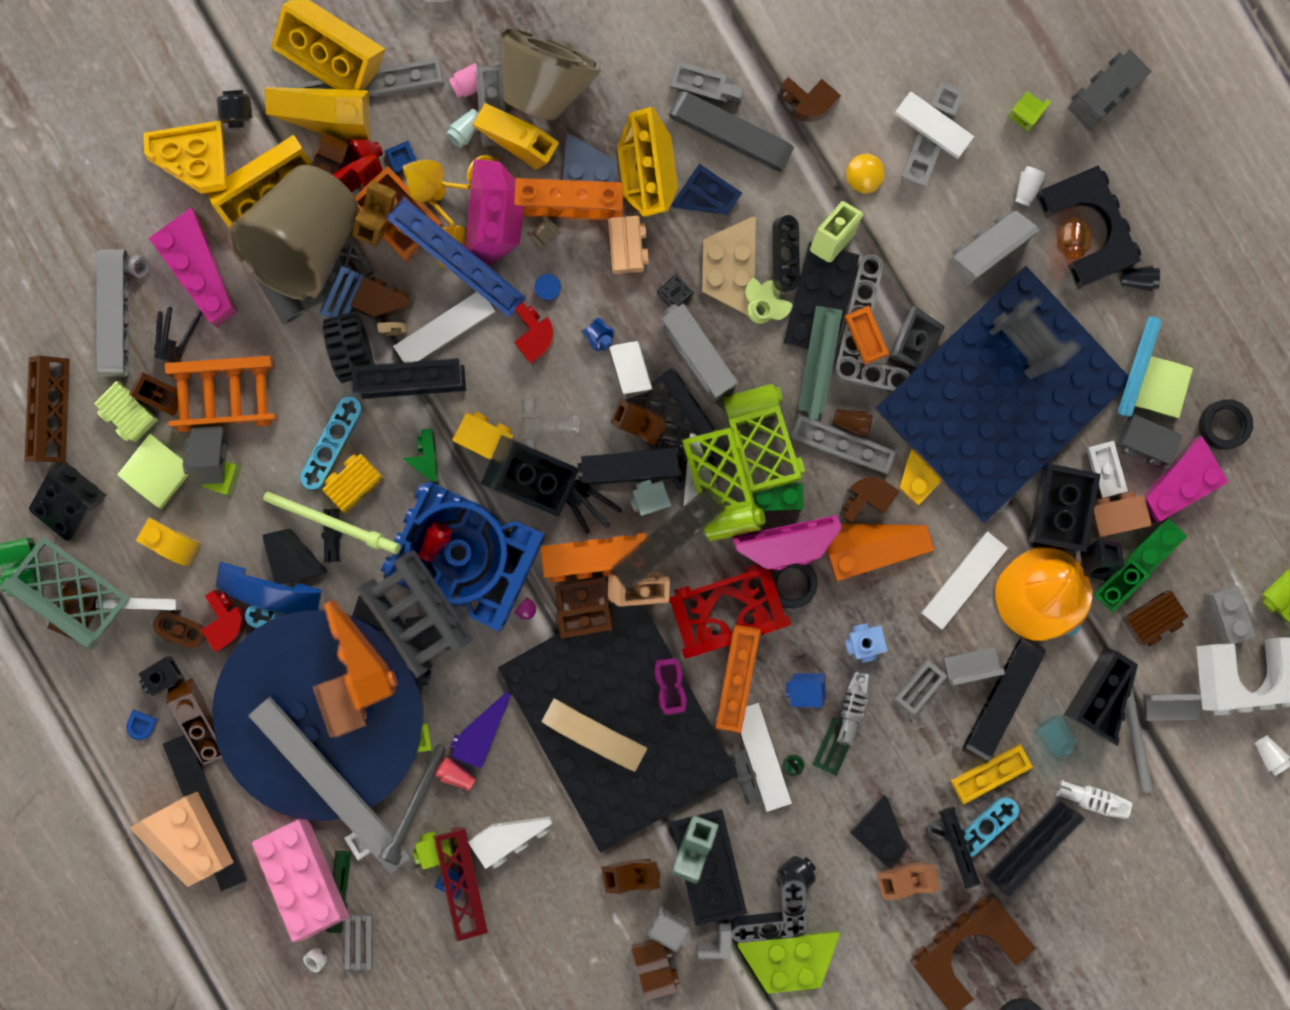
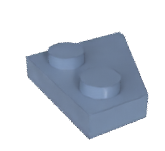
(586, 162)

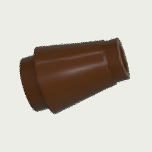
(854, 421)

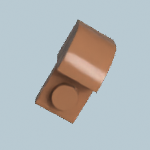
(907, 880)

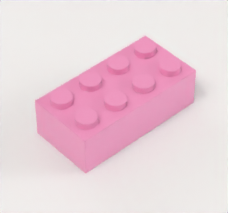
(300, 880)

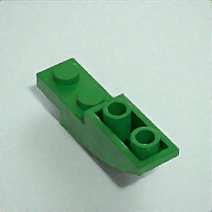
(1140, 564)

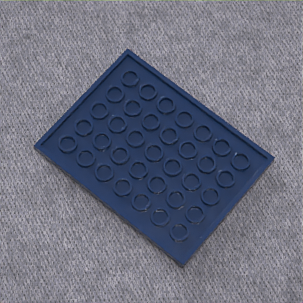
(981, 416)

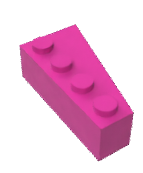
(191, 259)

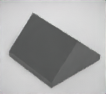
(916, 339)

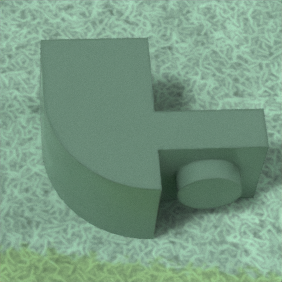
(694, 849)

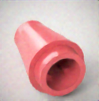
(453, 773)

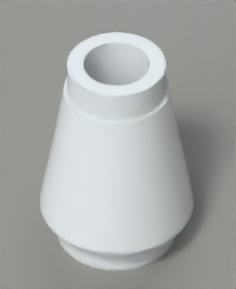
(1029, 185)
(1273, 756)

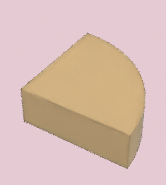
(391, 329)

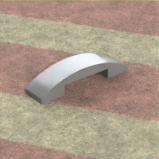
(924, 151)

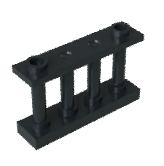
(409, 378)

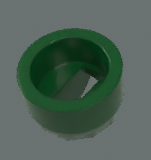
(789, 769)

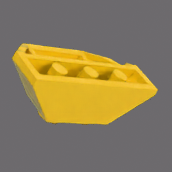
(647, 163)

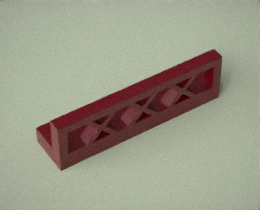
(468, 881)

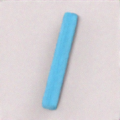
(1139, 366)

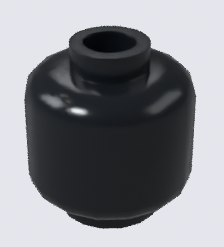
(234, 108)
(799, 865)

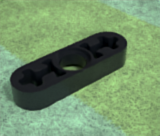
(778, 261)

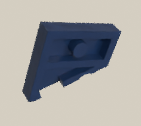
(707, 193)

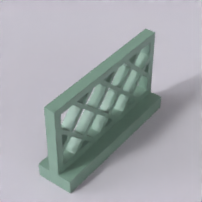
(819, 361)
(55, 614)

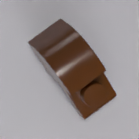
(810, 106)
(329, 153)
(638, 421)
(871, 491)
(630, 876)

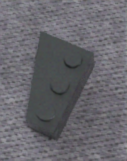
(1108, 88)

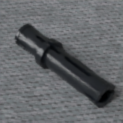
(955, 836)

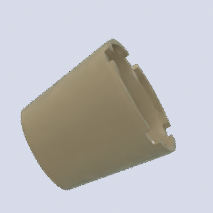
(296, 232)

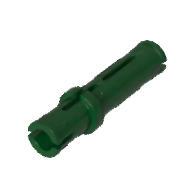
(341, 878)

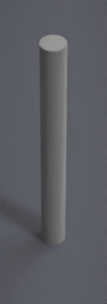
(1138, 745)

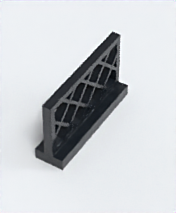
(691, 411)
(1034, 847)

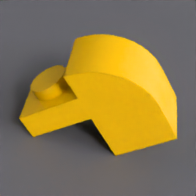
(168, 542)

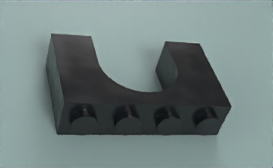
(1092, 191)

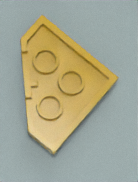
(190, 154)

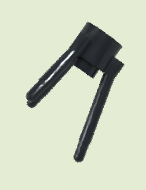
(166, 348)
(579, 496)

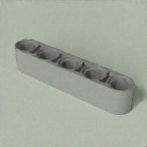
(112, 313)

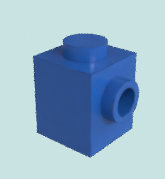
(806, 690)

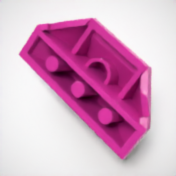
(493, 219)
(790, 543)

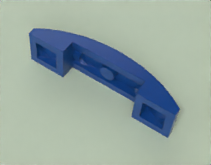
(264, 593)

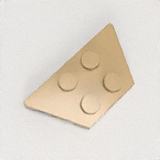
(730, 264)

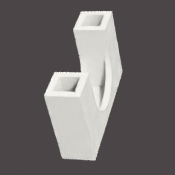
(1223, 689)

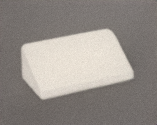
(631, 369)

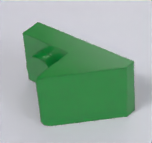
(427, 463)

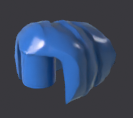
(599, 335)

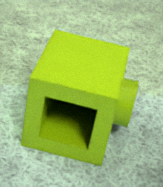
(426, 853)

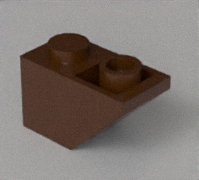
(378, 301)

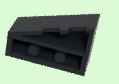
(1104, 695)

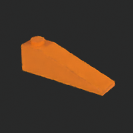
(873, 546)
(367, 672)

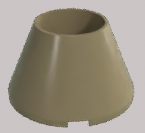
(542, 74)

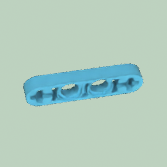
(328, 441)

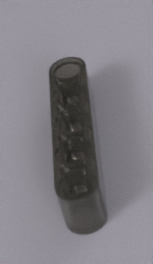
(667, 538)

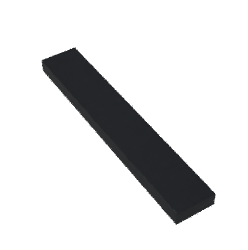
(192, 779)

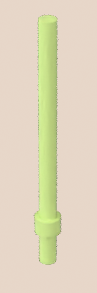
(372, 539)

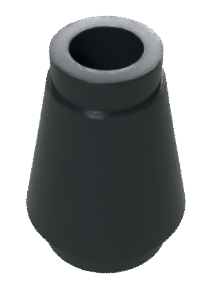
(1141, 278)

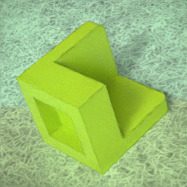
(1028, 111)
(230, 479)

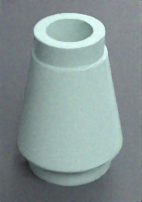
(462, 130)

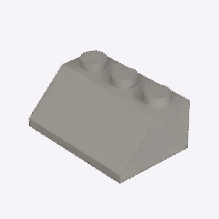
(992, 245)

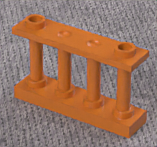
(569, 199)
(207, 370)

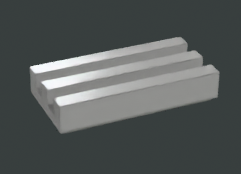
(906, 704)
(348, 942)

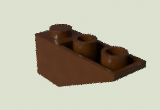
(194, 720)

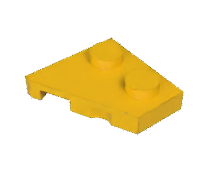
(917, 479)

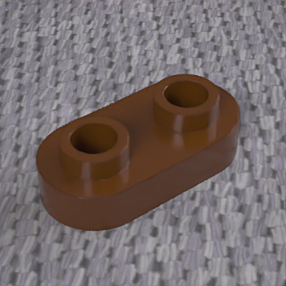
(180, 630)

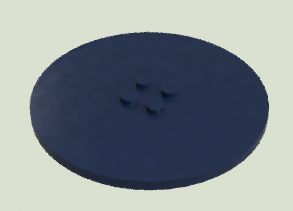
(285, 663)

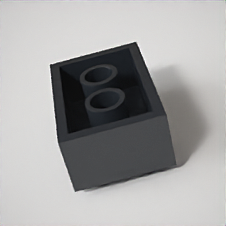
(529, 476)
(1064, 508)

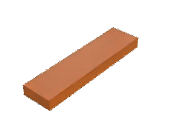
(737, 678)

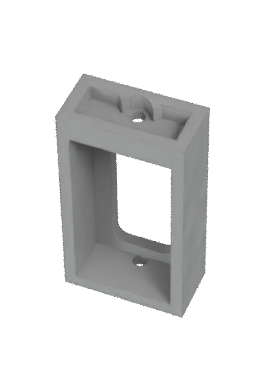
(698, 352)

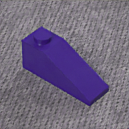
(477, 738)

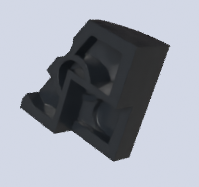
(290, 557)

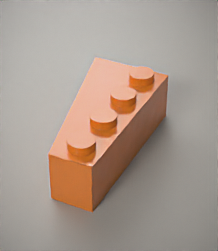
(586, 556)

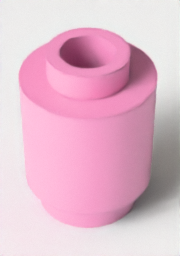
(464, 81)

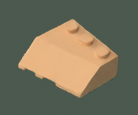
(185, 839)

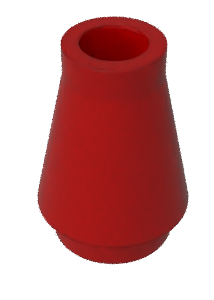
(435, 540)

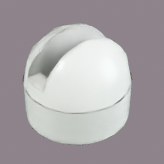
(315, 960)

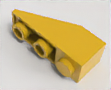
(516, 136)

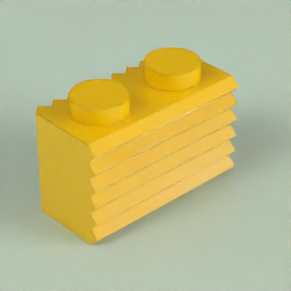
(352, 483)

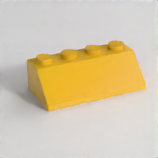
(326, 46)
(256, 179)

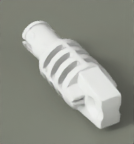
(1096, 800)

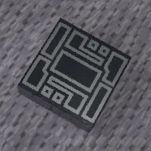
(675, 291)

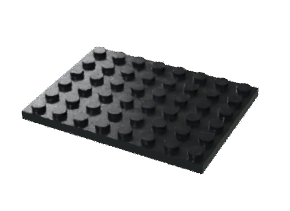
(615, 684)

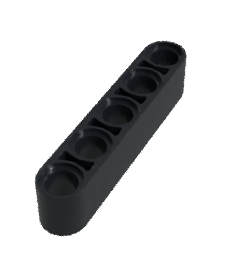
(1003, 700)

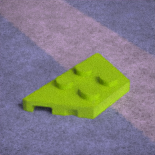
(791, 962)

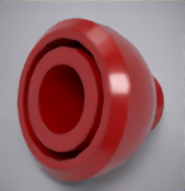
(362, 147)

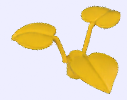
(427, 184)

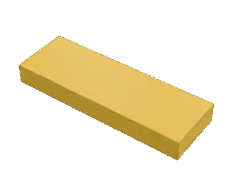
(991, 774)

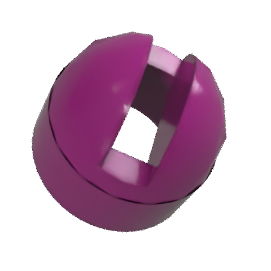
(526, 609)

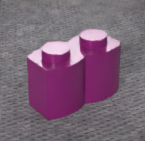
(671, 693)

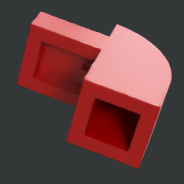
(538, 339)
(229, 624)

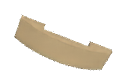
(594, 735)

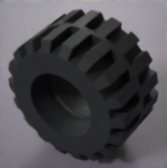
(346, 344)

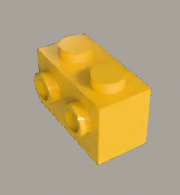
(479, 435)

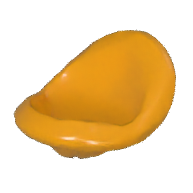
(1043, 594)

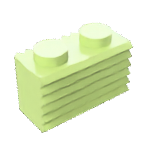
(836, 231)
(125, 412)

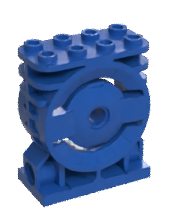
(442, 505)

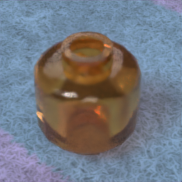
(1073, 238)

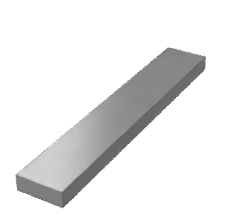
(395, 78)

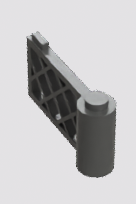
(291, 309)

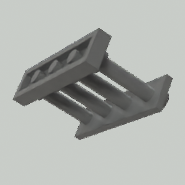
(1033, 339)
(432, 600)

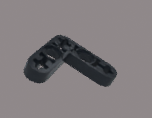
(782, 920)

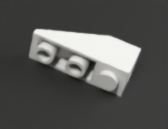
(502, 838)

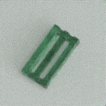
(816, 762)

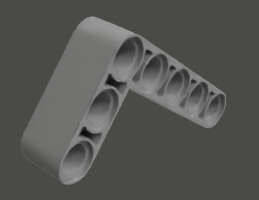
(845, 355)

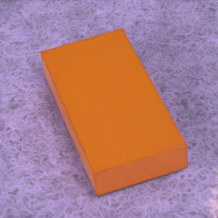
(866, 335)

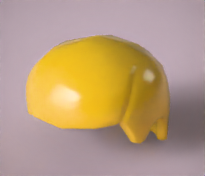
(865, 173)

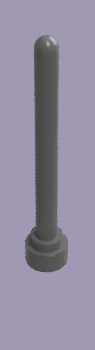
(392, 852)

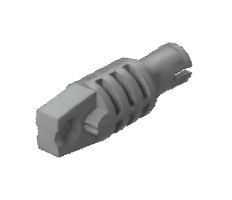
(854, 707)

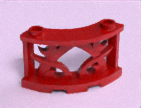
(705, 639)

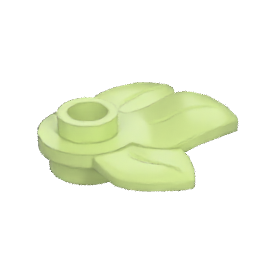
(767, 299)

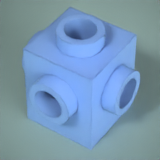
(875, 645)

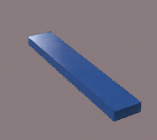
(455, 257)

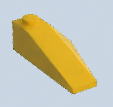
(319, 110)

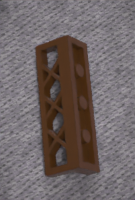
(38, 405)

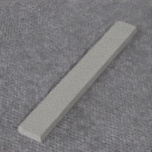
(325, 780)

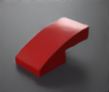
(359, 172)

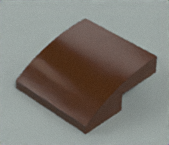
(584, 607)

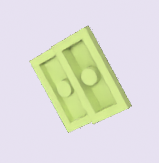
(1164, 387)
(154, 471)

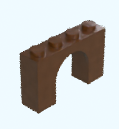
(985, 919)

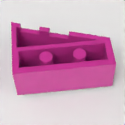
(1185, 481)

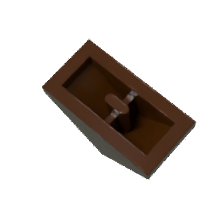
(155, 393)

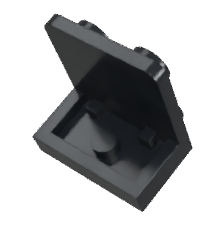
(65, 500)

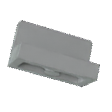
(972, 666)
(1171, 706)
(722, 949)

